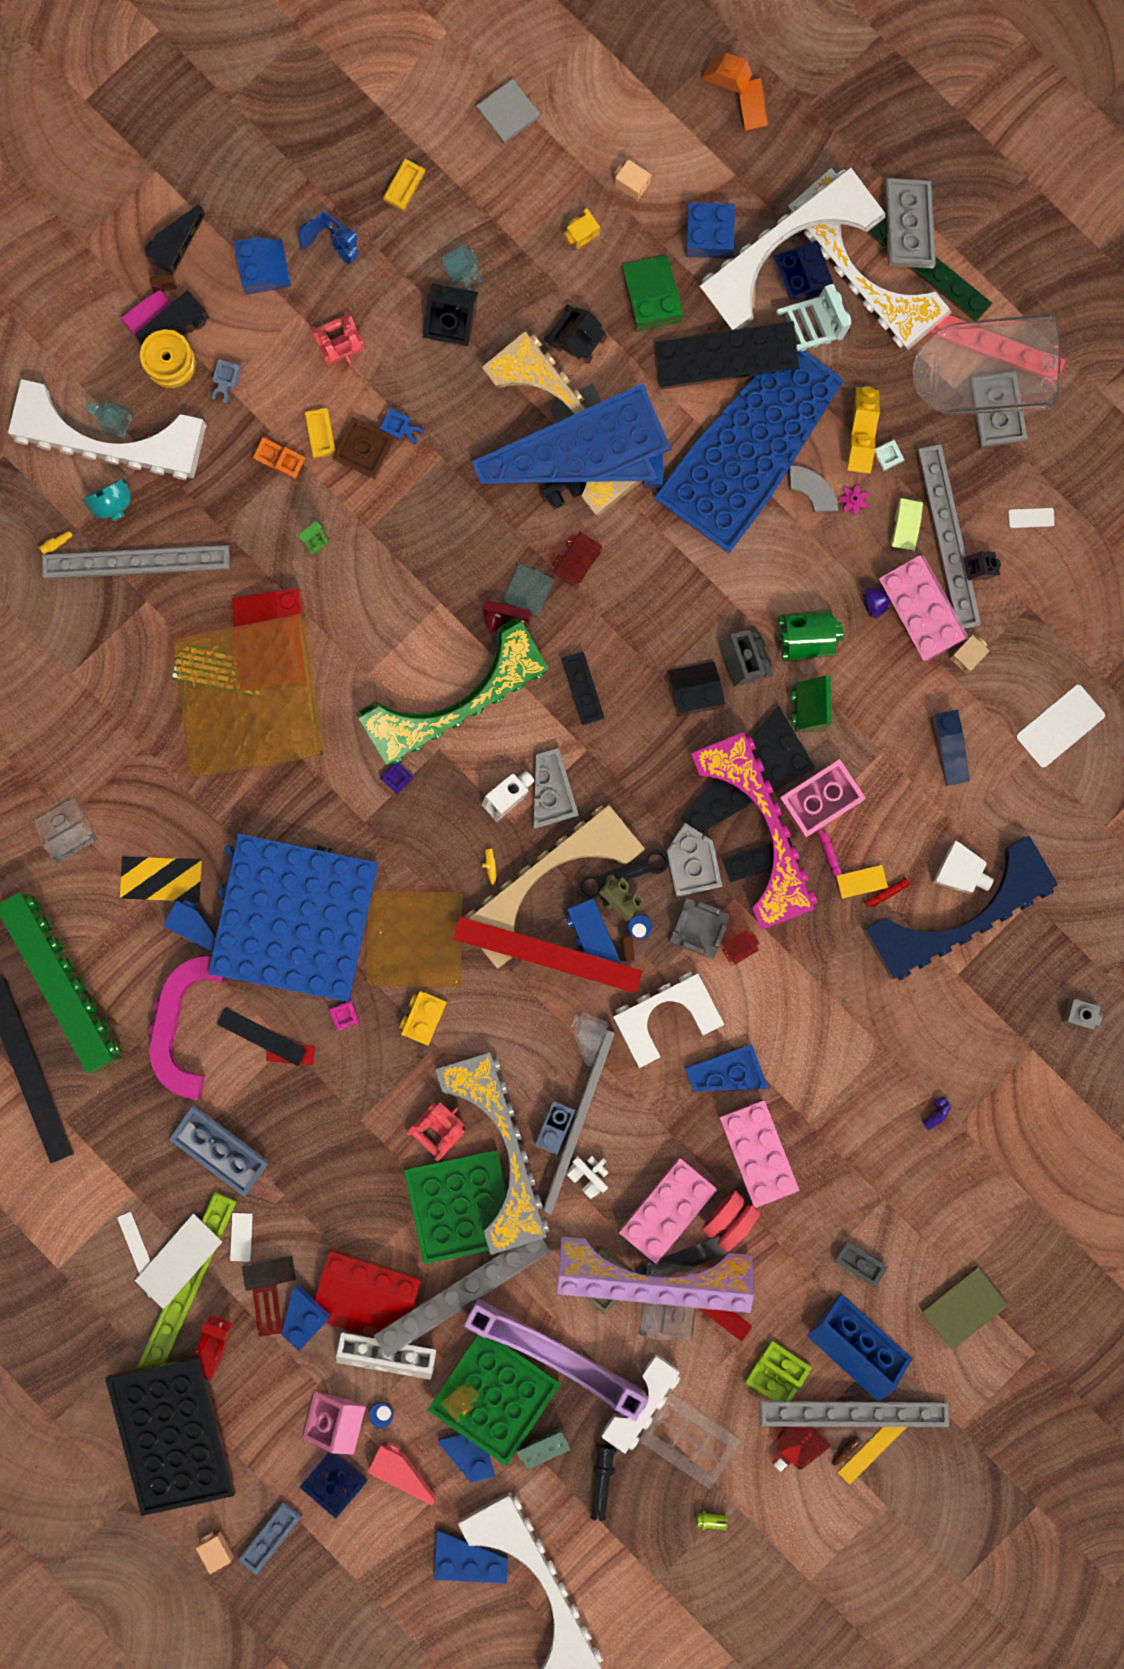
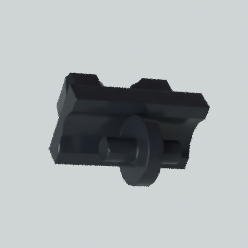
(553, 495)

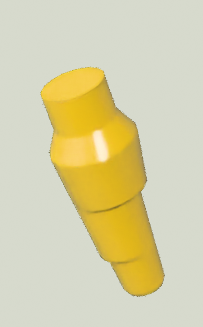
(53, 543)

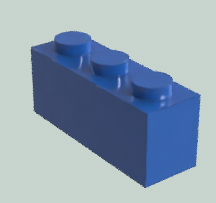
(591, 931)

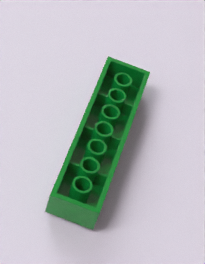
(59, 983)

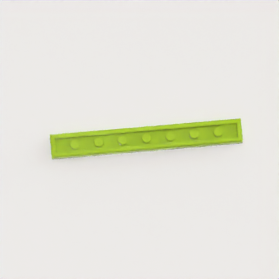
(176, 1311)

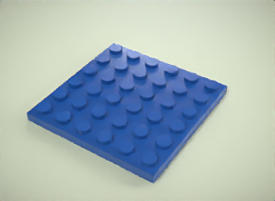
(293, 918)

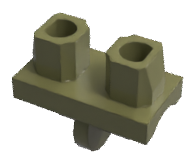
(618, 897)

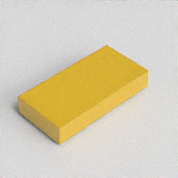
(404, 184)
(320, 433)
(861, 881)

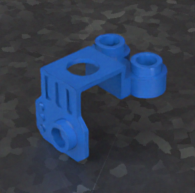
(343, 240)

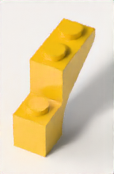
(864, 427)

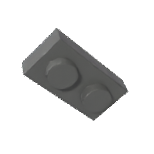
(860, 1263)

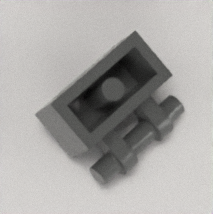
(745, 657)

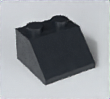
(450, 314)
(696, 689)

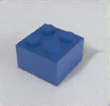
(710, 230)

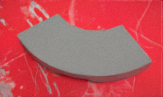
(814, 488)

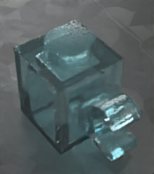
(461, 265)
(111, 417)

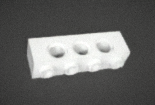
(368, 1354)

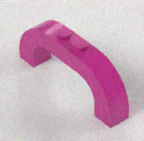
(165, 1027)

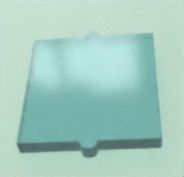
(528, 589)

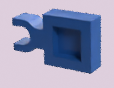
(397, 425)

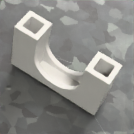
(689, 993)

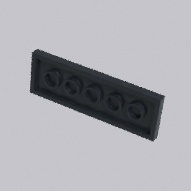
(727, 355)

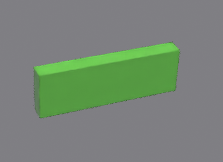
(313, 538)

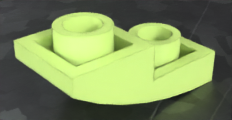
(907, 524)

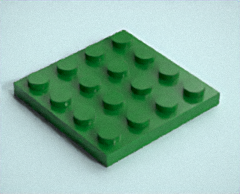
(455, 1204)
(508, 1401)

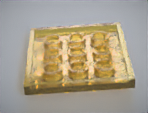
(413, 939)

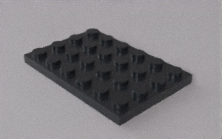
(170, 1435)

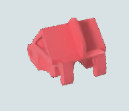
(342, 346)
(443, 1123)

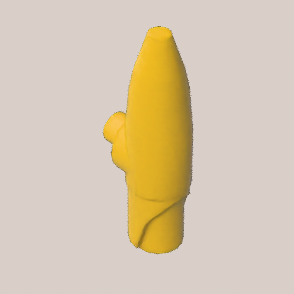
(490, 865)

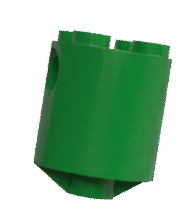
(809, 635)

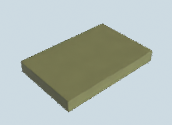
(964, 1308)

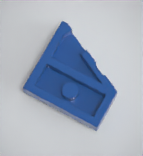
(303, 1318)
(468, 1457)

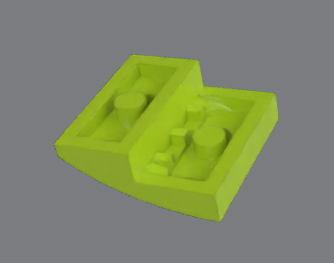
(777, 1374)

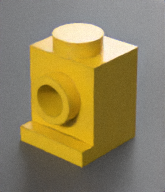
(582, 230)

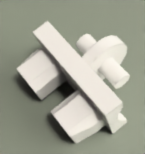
(595, 1184)

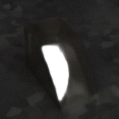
(268, 1272)

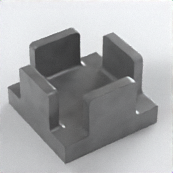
(700, 928)

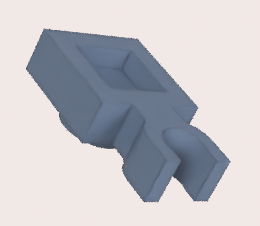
(226, 376)

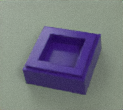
(396, 778)

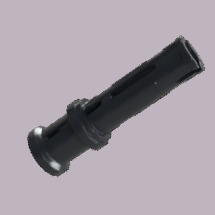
(603, 1470)

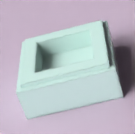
(888, 455)

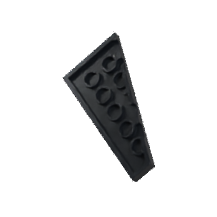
(782, 760)

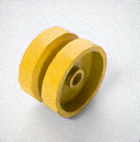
(155, 355)

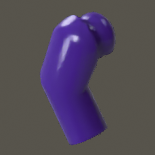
(940, 1115)

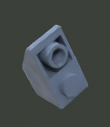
(555, 1127)

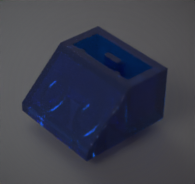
(803, 271)

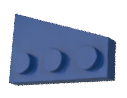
(467, 1563)

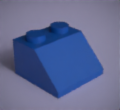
(262, 265)

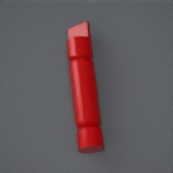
(887, 893)

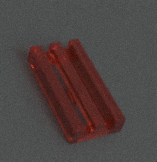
(270, 1331)

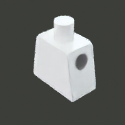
(501, 801)
(962, 870)

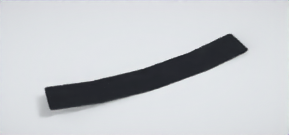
(262, 1036)
(691, 1256)

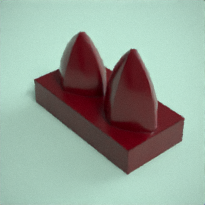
(496, 613)

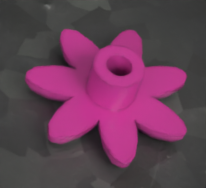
(852, 503)

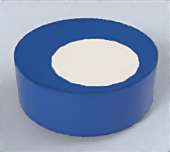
(639, 927)
(381, 1414)

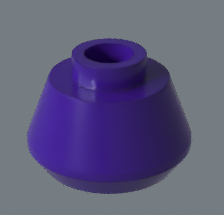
(875, 601)

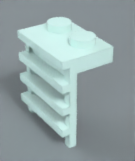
(828, 314)

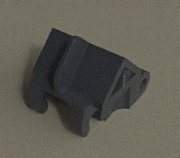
(581, 337)

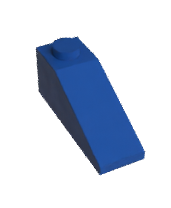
(191, 924)

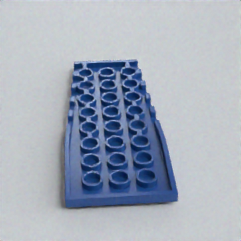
(748, 451)

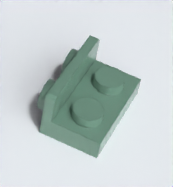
(543, 1448)

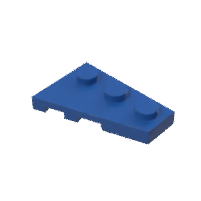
(728, 1072)

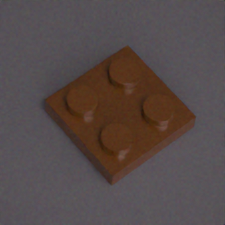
(364, 448)

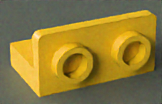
(423, 1017)

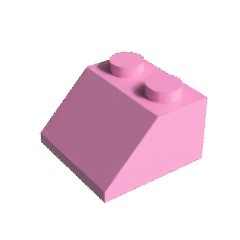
(333, 1423)

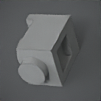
(1074, 1014)

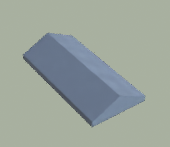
(219, 1151)

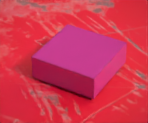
(344, 1015)

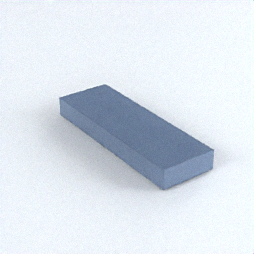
(270, 1537)

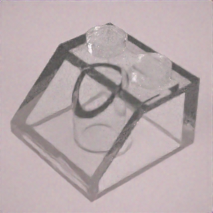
(65, 830)
(588, 1035)

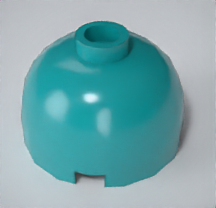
(109, 501)

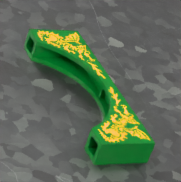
(513, 665)

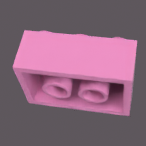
(821, 799)

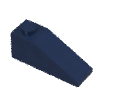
(951, 746)

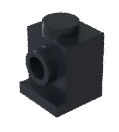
(988, 565)

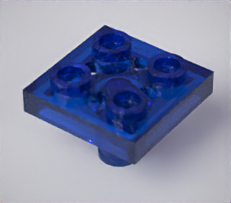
(317, 1484)

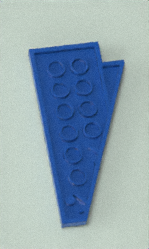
(595, 445)

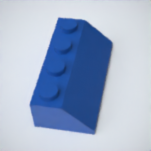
(860, 1348)

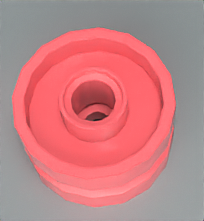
(731, 1221)

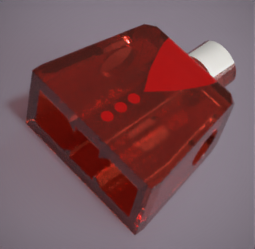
(798, 1446)

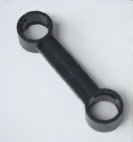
(628, 872)

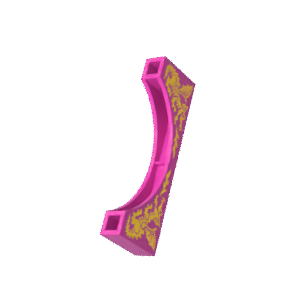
(786, 891)

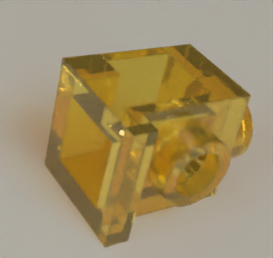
(460, 1401)

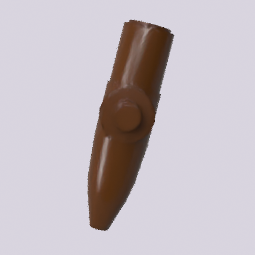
(847, 1450)

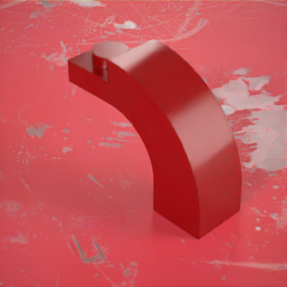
(213, 1344)

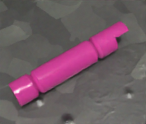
(829, 852)

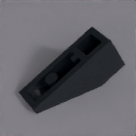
(173, 241)
(181, 316)

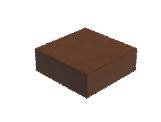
(163, 283)
(628, 948)

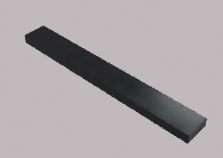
(31, 1079)

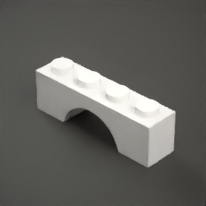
(624, 1431)

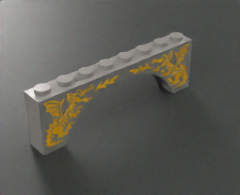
(519, 1217)

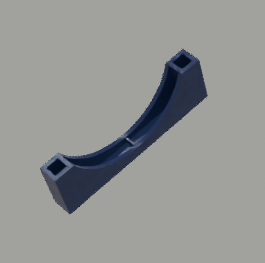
(1022, 880)

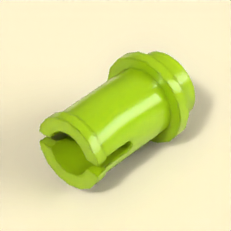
(709, 1521)

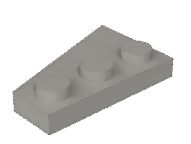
(552, 791)

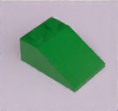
(652, 293)
(812, 705)

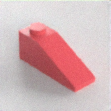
(397, 1470)

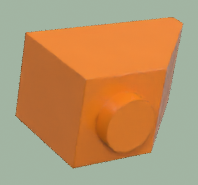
(728, 72)

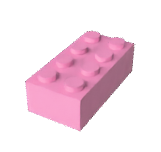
(924, 608)
(758, 1153)
(667, 1210)

